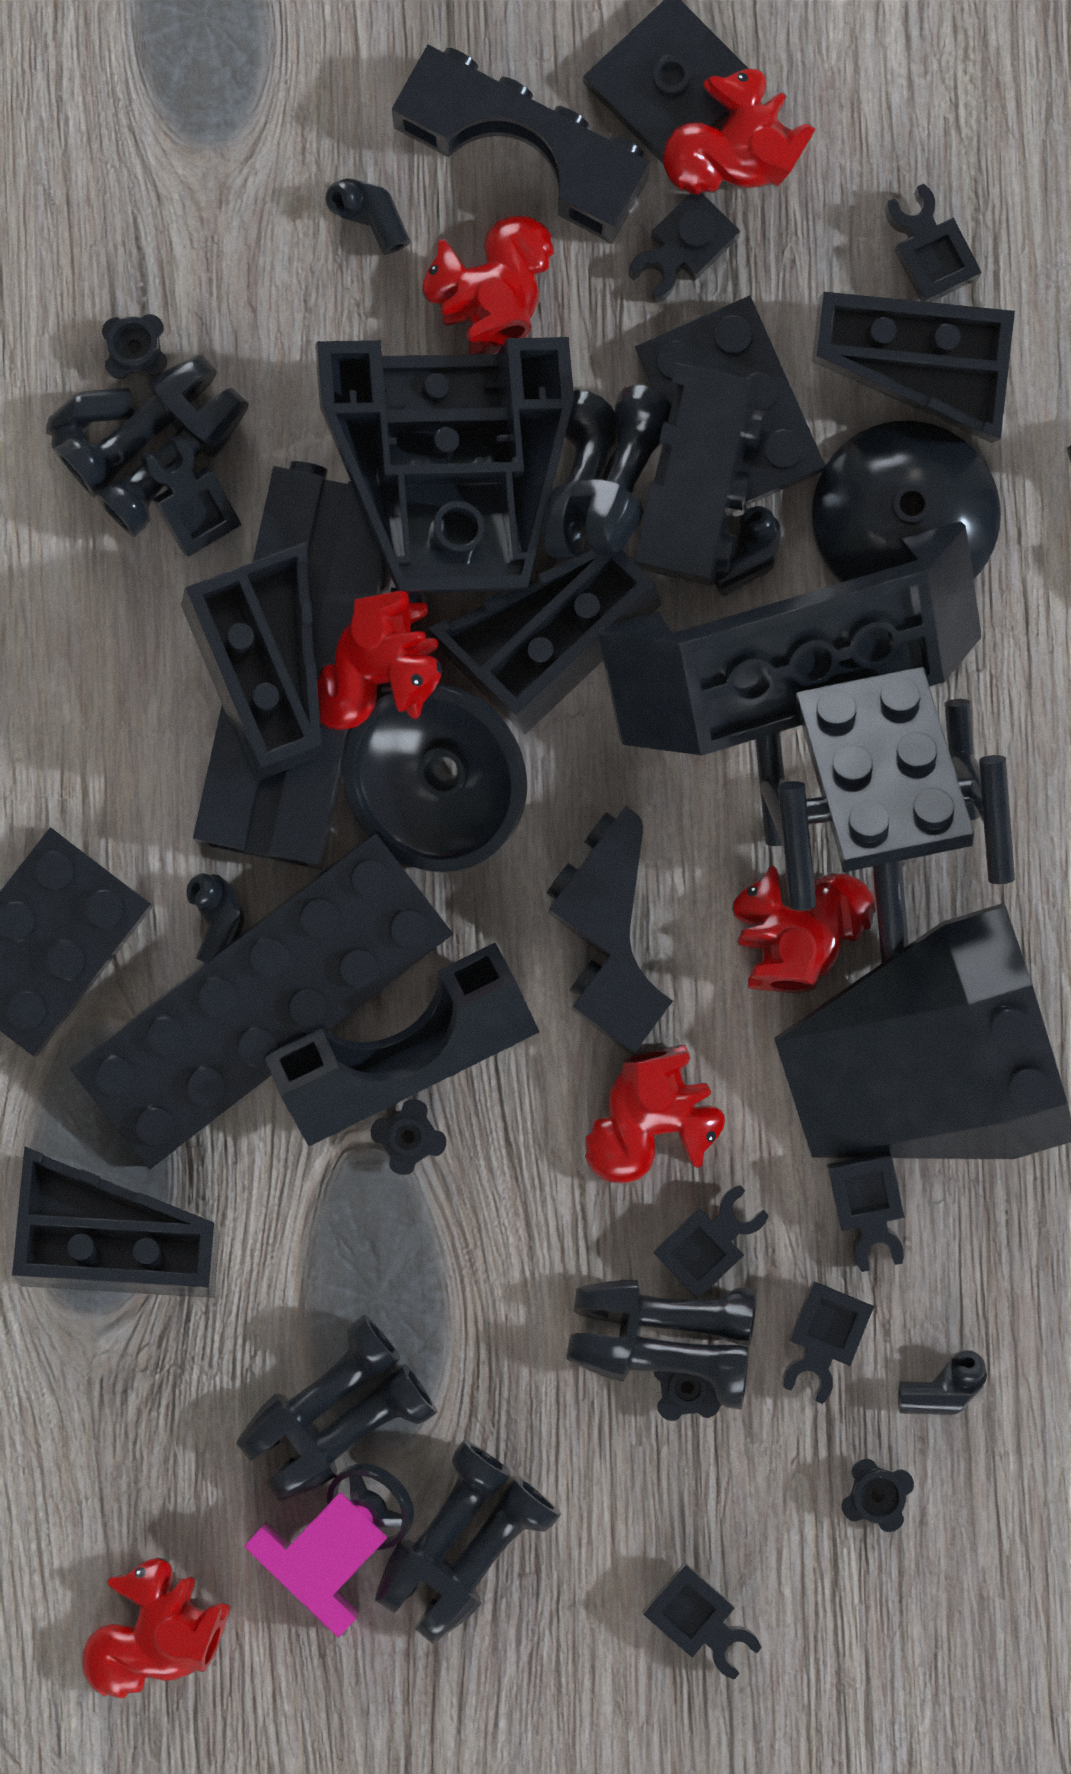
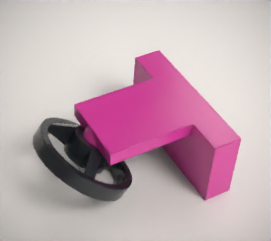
(335, 1544)

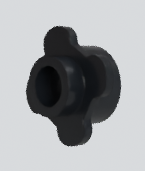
(121, 333)
(405, 1155)
(677, 1403)
(885, 1512)

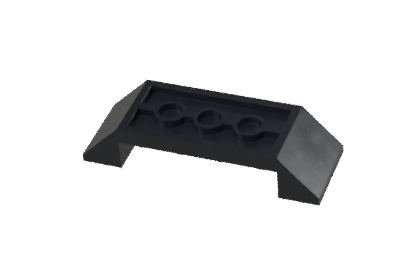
(743, 671)

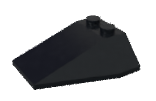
(450, 455)
(931, 1054)

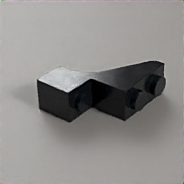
(598, 908)

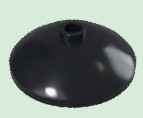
(860, 492)
(413, 803)

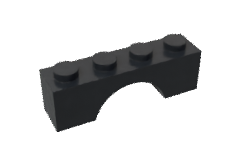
(454, 104)
(342, 1082)

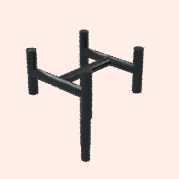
(790, 813)

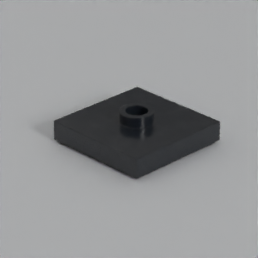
(659, 75)

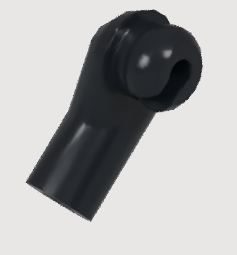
(369, 206)
(87, 408)
(755, 551)
(220, 911)
(949, 1390)

